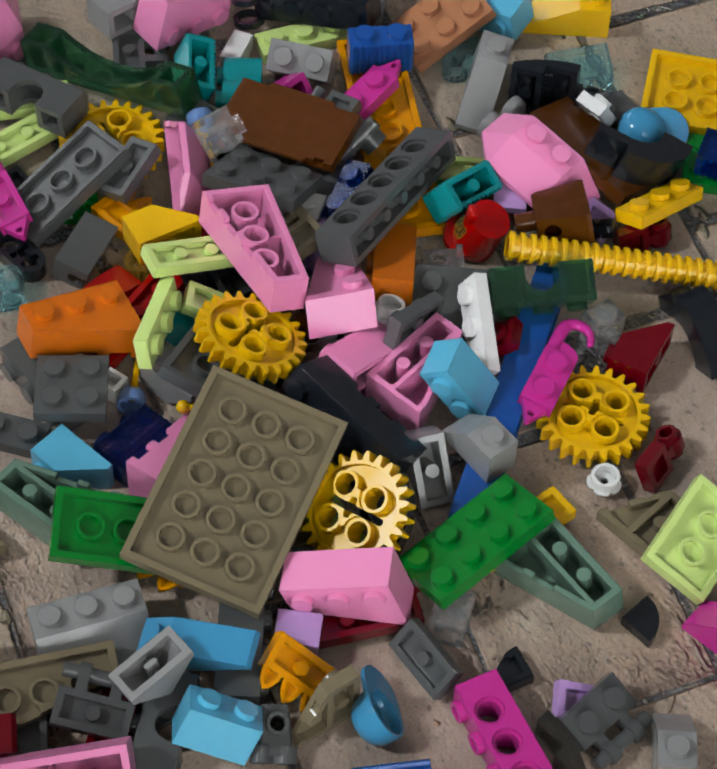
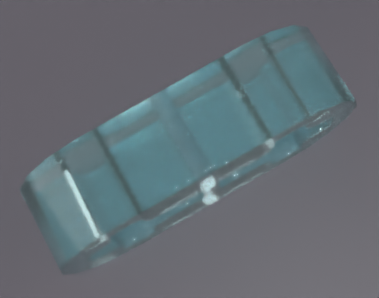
(459, 57)

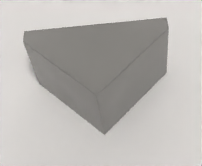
(153, 668)

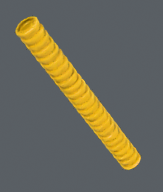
(612, 259)

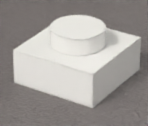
(596, 106)

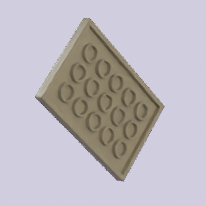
(234, 491)

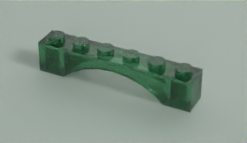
(163, 87)

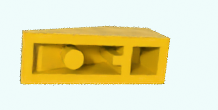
(570, 18)

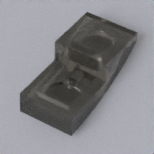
(558, 742)

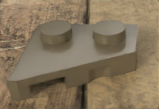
(640, 519)
(328, 705)

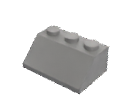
(91, 618)

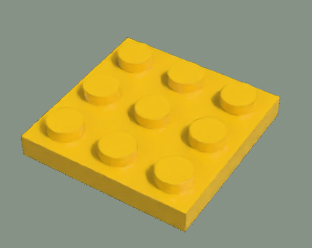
(685, 85)

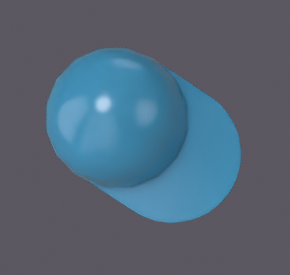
(650, 124)
(376, 710)

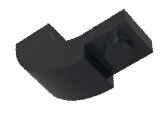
(636, 160)
(697, 314)

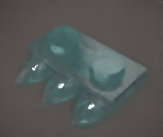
(594, 63)

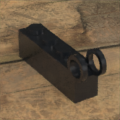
(322, 13)

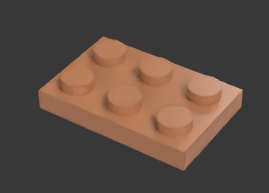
(442, 26)

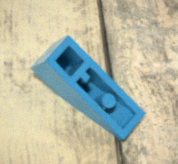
(212, 644)

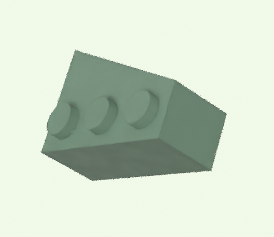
(29, 496)
(564, 576)

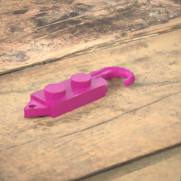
(375, 86)
(13, 212)
(552, 371)

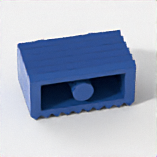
(379, 46)

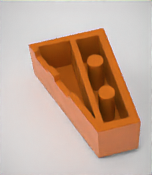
(393, 263)
(79, 322)

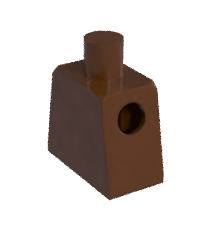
(559, 213)

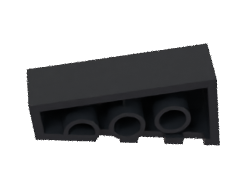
(332, 391)

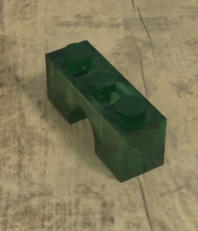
(571, 288)

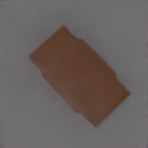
(294, 123)
(576, 130)

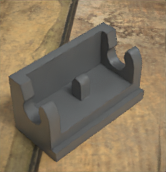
(83, 250)

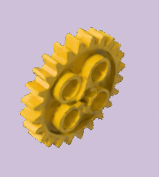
(122, 123)
(249, 337)
(596, 416)
(373, 479)

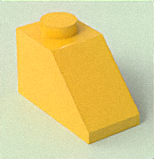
(157, 225)

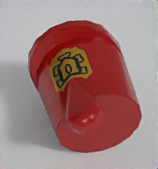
(478, 229)

